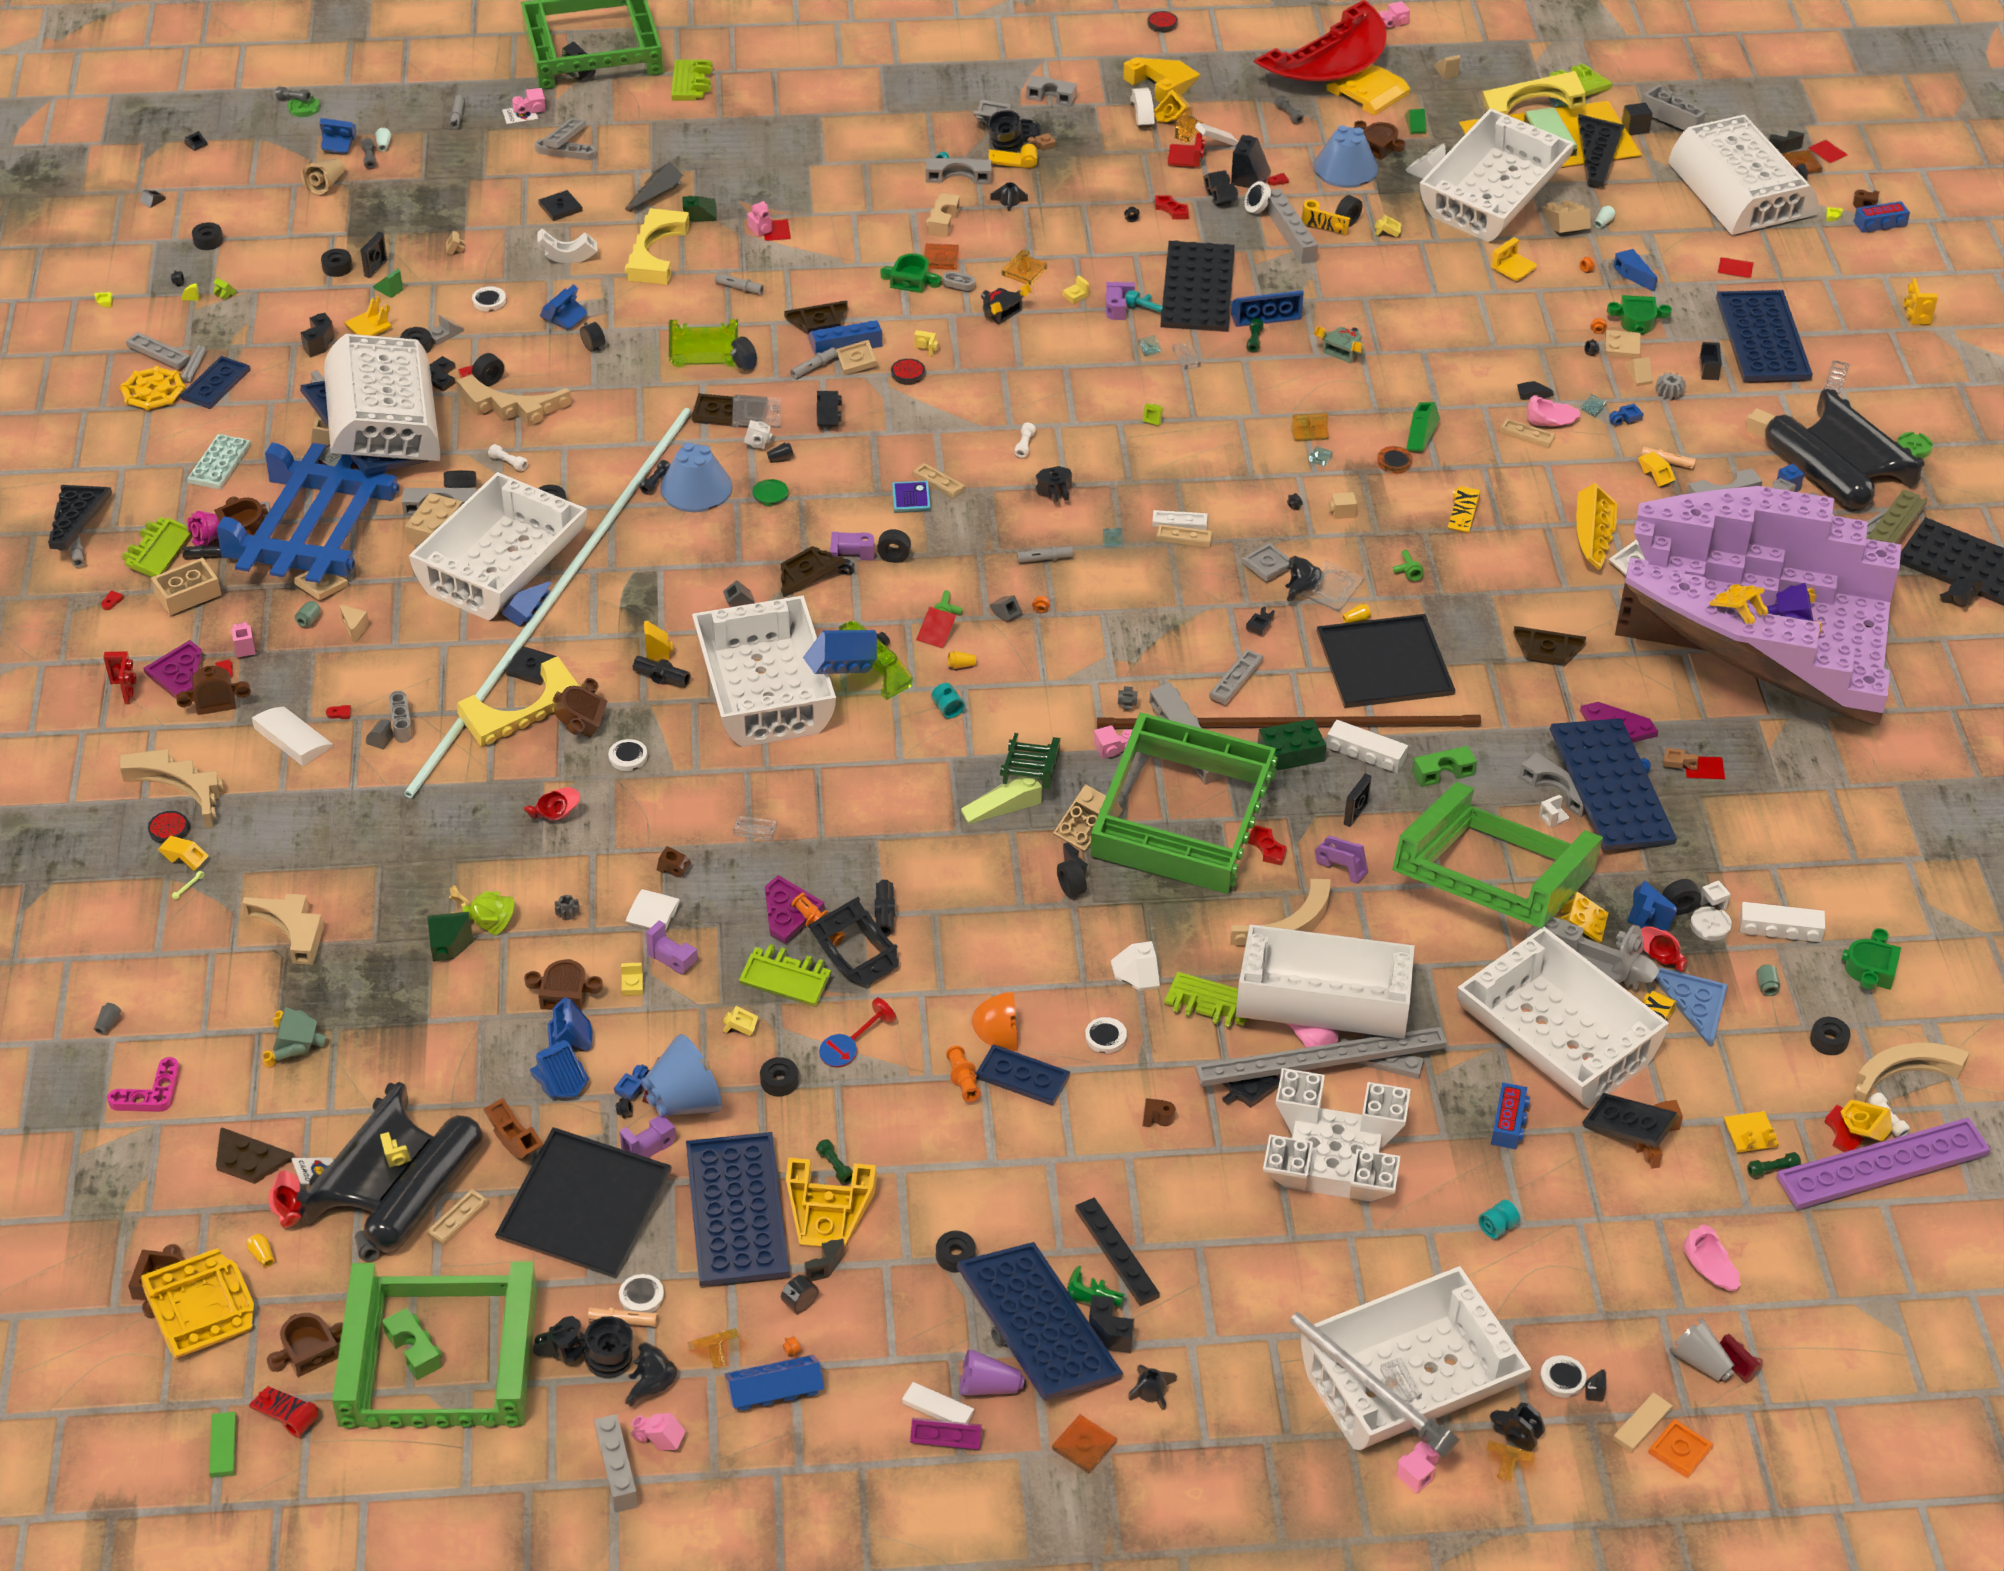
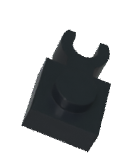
(1260, 623)

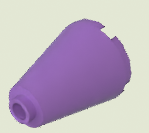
(988, 1376)

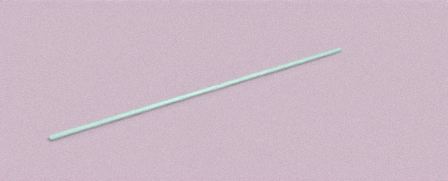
(550, 599)

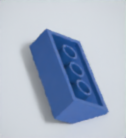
(1268, 308)
(842, 336)
(843, 652)
(774, 1381)

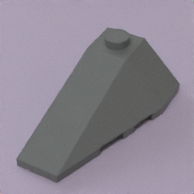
(659, 182)

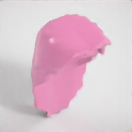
(1549, 414)
(1314, 1035)
(1711, 1258)

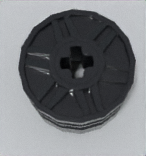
(1006, 131)
(608, 1347)

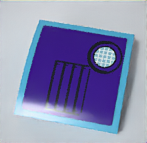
(911, 496)

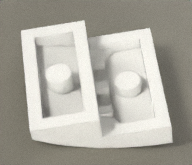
(650, 908)

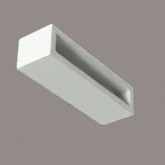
(1366, 746)
(1782, 922)

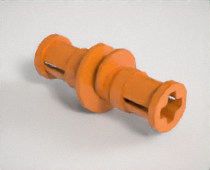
(812, 913)
(963, 1073)

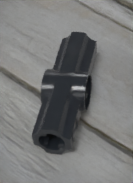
(661, 671)
(885, 907)

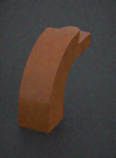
(510, 1132)
(1652, 1153)

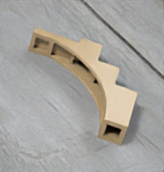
(506, 406)
(161, 768)

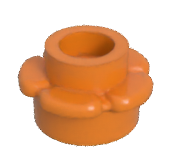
(1587, 264)
(1598, 325)
(1041, 604)
(792, 1346)

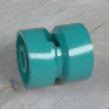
(948, 700)
(1499, 1218)

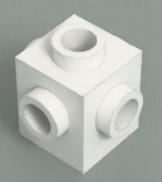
(758, 434)

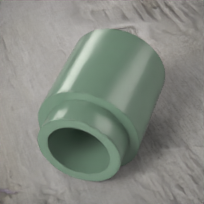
(308, 614)
(1768, 980)

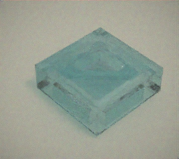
(1149, 345)
(1593, 405)
(1320, 456)
(1112, 537)

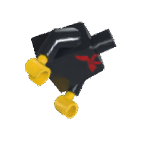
(1002, 303)

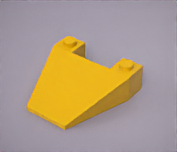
(1167, 73)
(828, 1210)

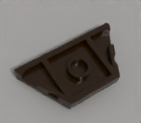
(818, 316)
(806, 568)
(1548, 645)
(248, 1157)

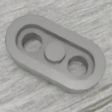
(958, 281)

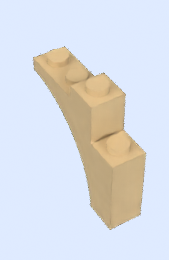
(293, 919)

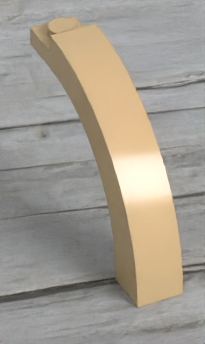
(1304, 919)
(1909, 1057)

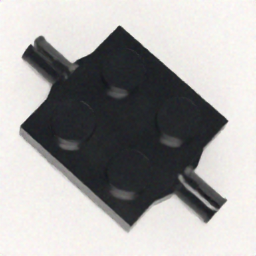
(1251, 1090)

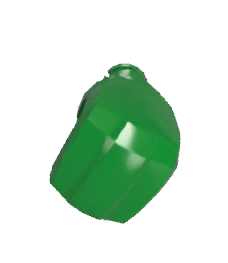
(1083, 1294)

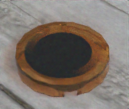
(1394, 459)

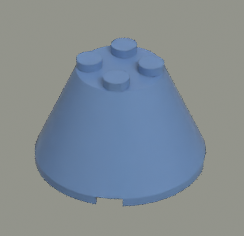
(1346, 159)
(695, 480)
(681, 1083)

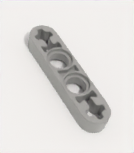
(582, 151)

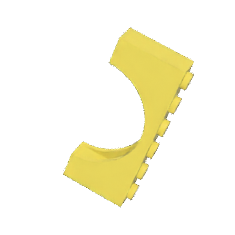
(1562, 87)
(657, 225)
(491, 724)

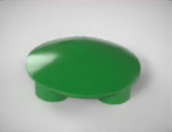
(770, 491)

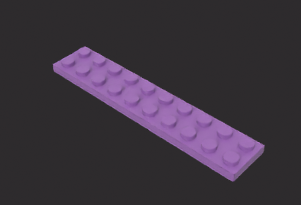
(1882, 1163)

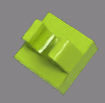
(224, 287)
(1153, 414)

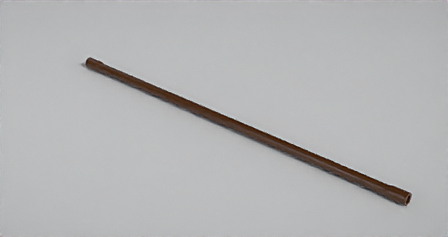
(1464, 720)

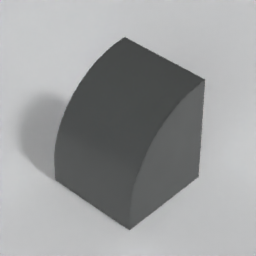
(738, 595)
(1006, 607)
(380, 734)

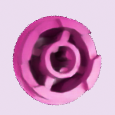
(203, 527)

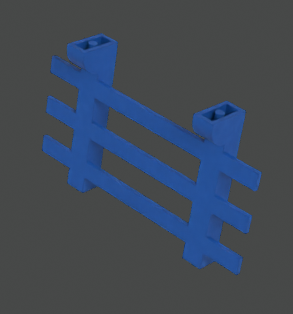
(295, 553)

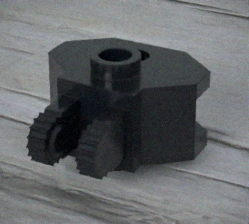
(1054, 483)
(561, 1340)
(1518, 1425)

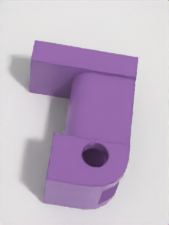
(1116, 299)
(852, 545)
(1345, 854)
(667, 951)
(650, 1140)

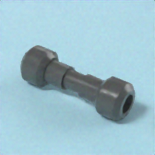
(283, 93)
(1295, 115)
(369, 160)

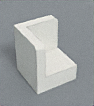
(1552, 812)
(1715, 894)

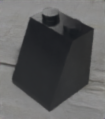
(1249, 163)

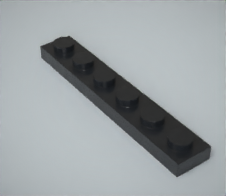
(1117, 1251)

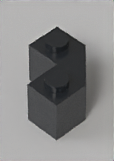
(1219, 187)
(316, 339)
(827, 408)
(1113, 1331)

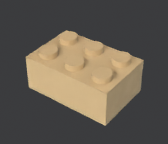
(429, 517)
(186, 586)

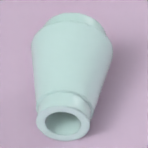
(382, 138)
(1605, 216)

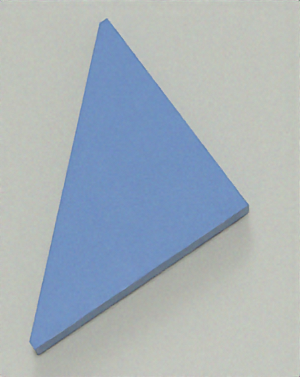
(1696, 999)

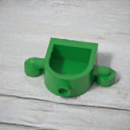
(910, 274)
(1638, 312)
(1872, 960)

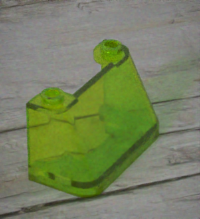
(702, 344)
(896, 675)

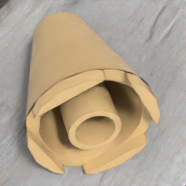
(322, 175)

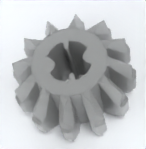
(1670, 386)

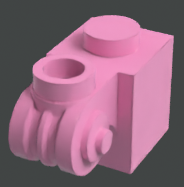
(1397, 15)
(532, 103)
(759, 219)
(243, 639)
(1109, 743)
(661, 1429)
(1418, 1467)

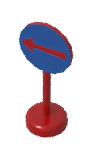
(841, 1049)

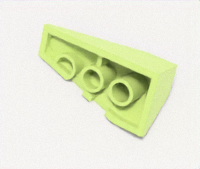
(1003, 799)

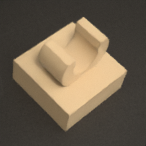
(454, 243)

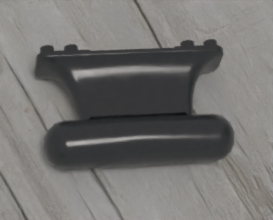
(1843, 451)
(394, 1194)

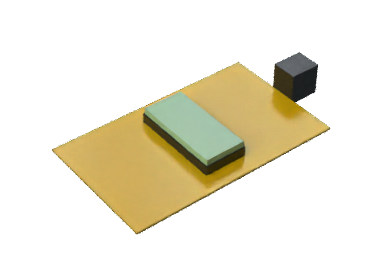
(1564, 124)

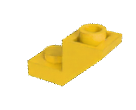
(1658, 466)
(185, 850)

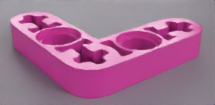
(152, 1096)

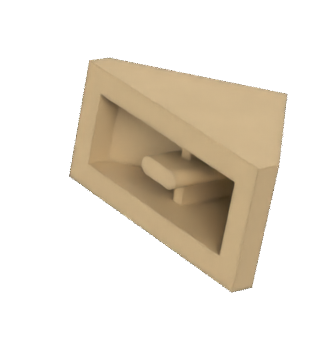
(1448, 67)
(1640, 370)
(355, 621)

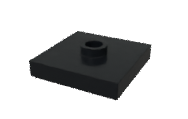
(560, 205)
(373, 254)
(528, 665)
(1357, 800)

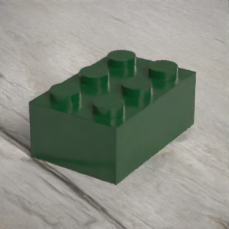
(1295, 743)

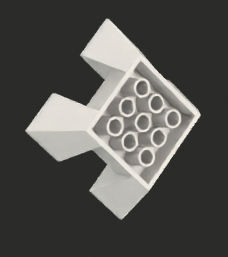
(1332, 1148)

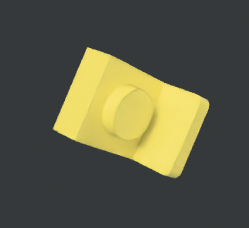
(1389, 225)
(1078, 291)
(926, 341)
(632, 979)
(740, 1020)
(395, 1155)

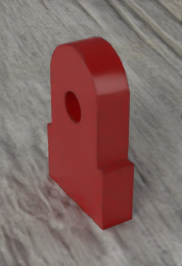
(1278, 179)
(111, 600)
(226, 664)
(341, 712)

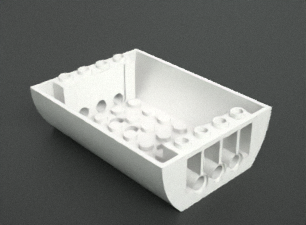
(1479, 163)
(1741, 175)
(356, 380)
(480, 538)
(786, 698)
(1326, 981)
(1579, 1010)
(1424, 1327)

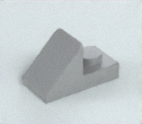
(446, 330)

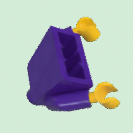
(1795, 603)

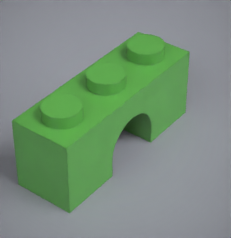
(1458, 761)
(405, 1329)

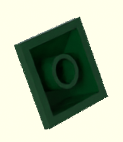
(699, 208)
(449, 935)

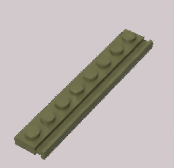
(1898, 517)

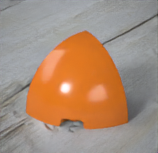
(996, 1021)

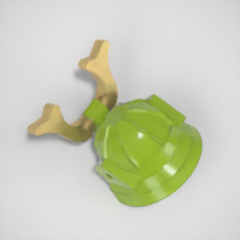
(487, 909)

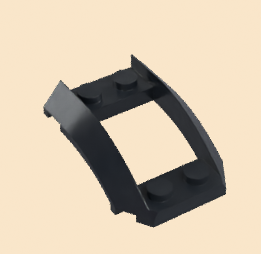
(844, 917)

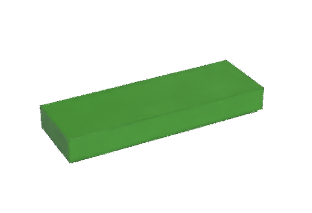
(222, 1444)

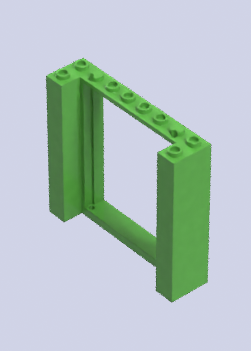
(544, 55)
(1453, 816)
(1172, 853)
(362, 1339)

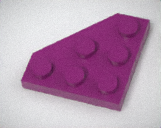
(176, 668)
(1638, 726)
(782, 917)

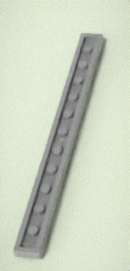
(1319, 1056)

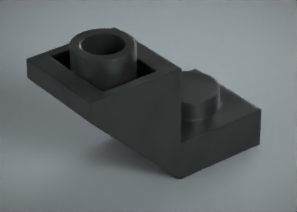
(1786, 144)
(822, 1268)

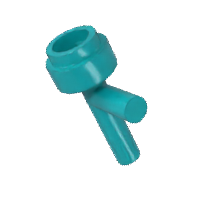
(1133, 298)

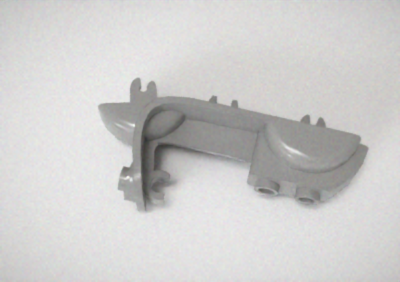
(1619, 965)

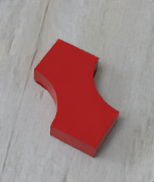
(1174, 209)
(1271, 850)
(1844, 1138)

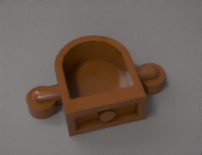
(1381, 138)
(245, 511)
(212, 691)
(580, 707)
(562, 980)
(149, 1262)
(306, 1344)

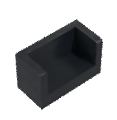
(1710, 361)

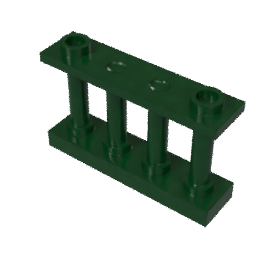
(1046, 767)

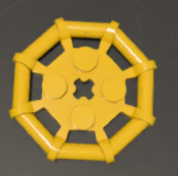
(144, 386)

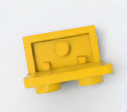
(1509, 262)
(1920, 305)

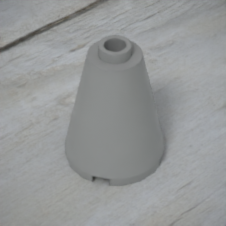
(1703, 1351)

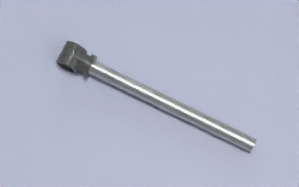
(1438, 1436)

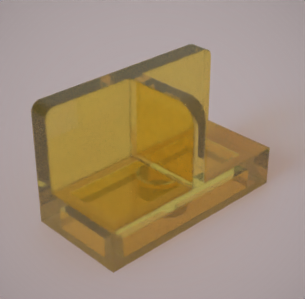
(1185, 126)
(1310, 427)

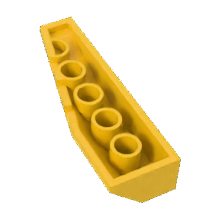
(1595, 523)

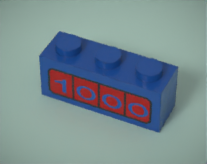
(1881, 216)
(1510, 1116)

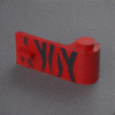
(292, 1412)

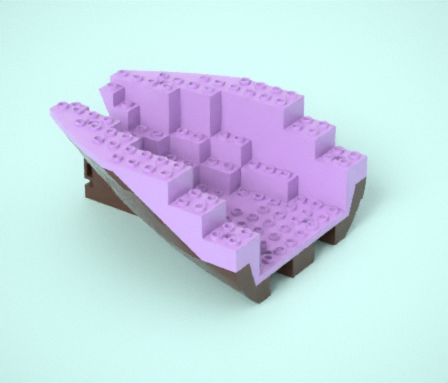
(1771, 541)

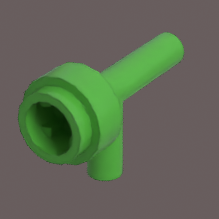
(1411, 568)
(947, 607)

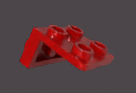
(1187, 154)
(120, 672)

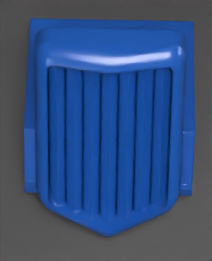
(337, 135)
(564, 309)
(1651, 908)
(570, 1025)
(559, 1071)

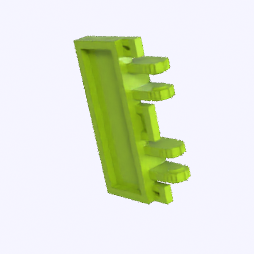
(690, 79)
(1590, 80)
(158, 548)
(785, 976)
(1206, 997)

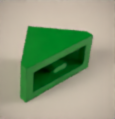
(1416, 121)
(391, 284)

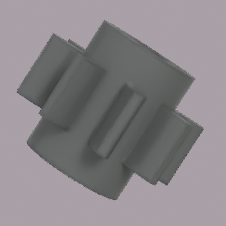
(1127, 697)
(566, 907)

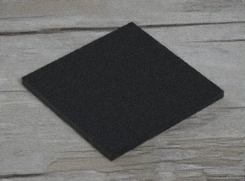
(1385, 661)
(583, 1202)

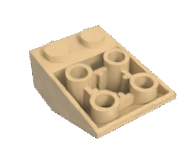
(1567, 216)
(1081, 818)

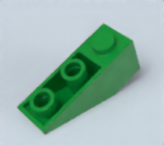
(1422, 426)

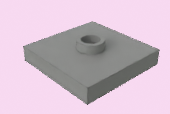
(1267, 562)

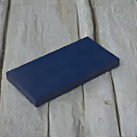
(215, 382)
(1022, 1075)

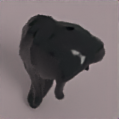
(1303, 576)
(655, 1372)

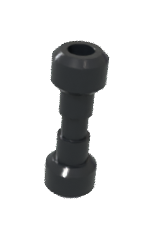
(648, 485)

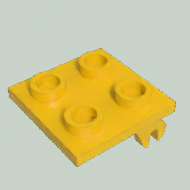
(370, 322)
(1736, 598)
(1586, 915)
(1751, 1131)

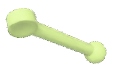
(176, 895)

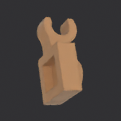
(1043, 141)
(1677, 758)

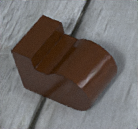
(1863, 198)
(673, 862)
(1158, 1112)

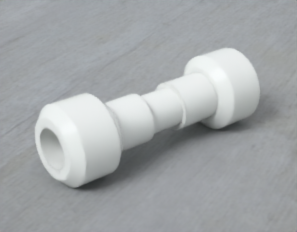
(1021, 449)
(496, 452)
(1900, 1127)

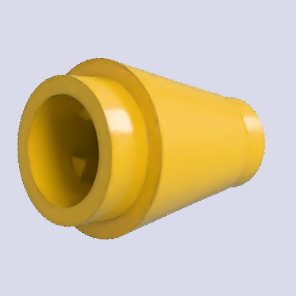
(1357, 614)
(960, 659)
(260, 1249)

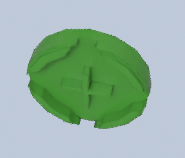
(303, 109)
(1918, 444)

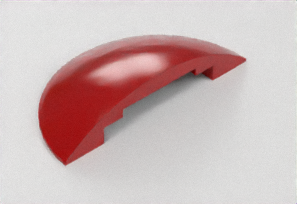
(1342, 52)

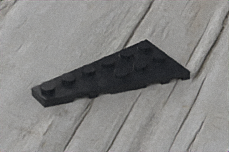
(1599, 145)
(74, 511)

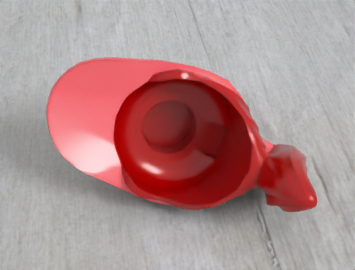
(554, 804)
(1663, 947)
(283, 1198)

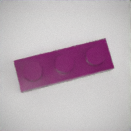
(946, 1433)

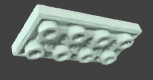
(219, 461)

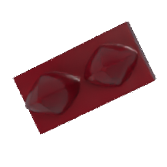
(1744, 1363)

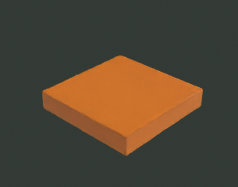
(1680, 1448)

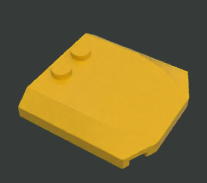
(1372, 87)
(199, 1302)

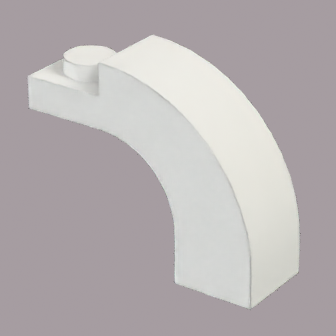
(1143, 106)
(567, 252)

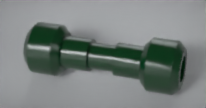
(1256, 327)
(826, 1150)
(1757, 1168)

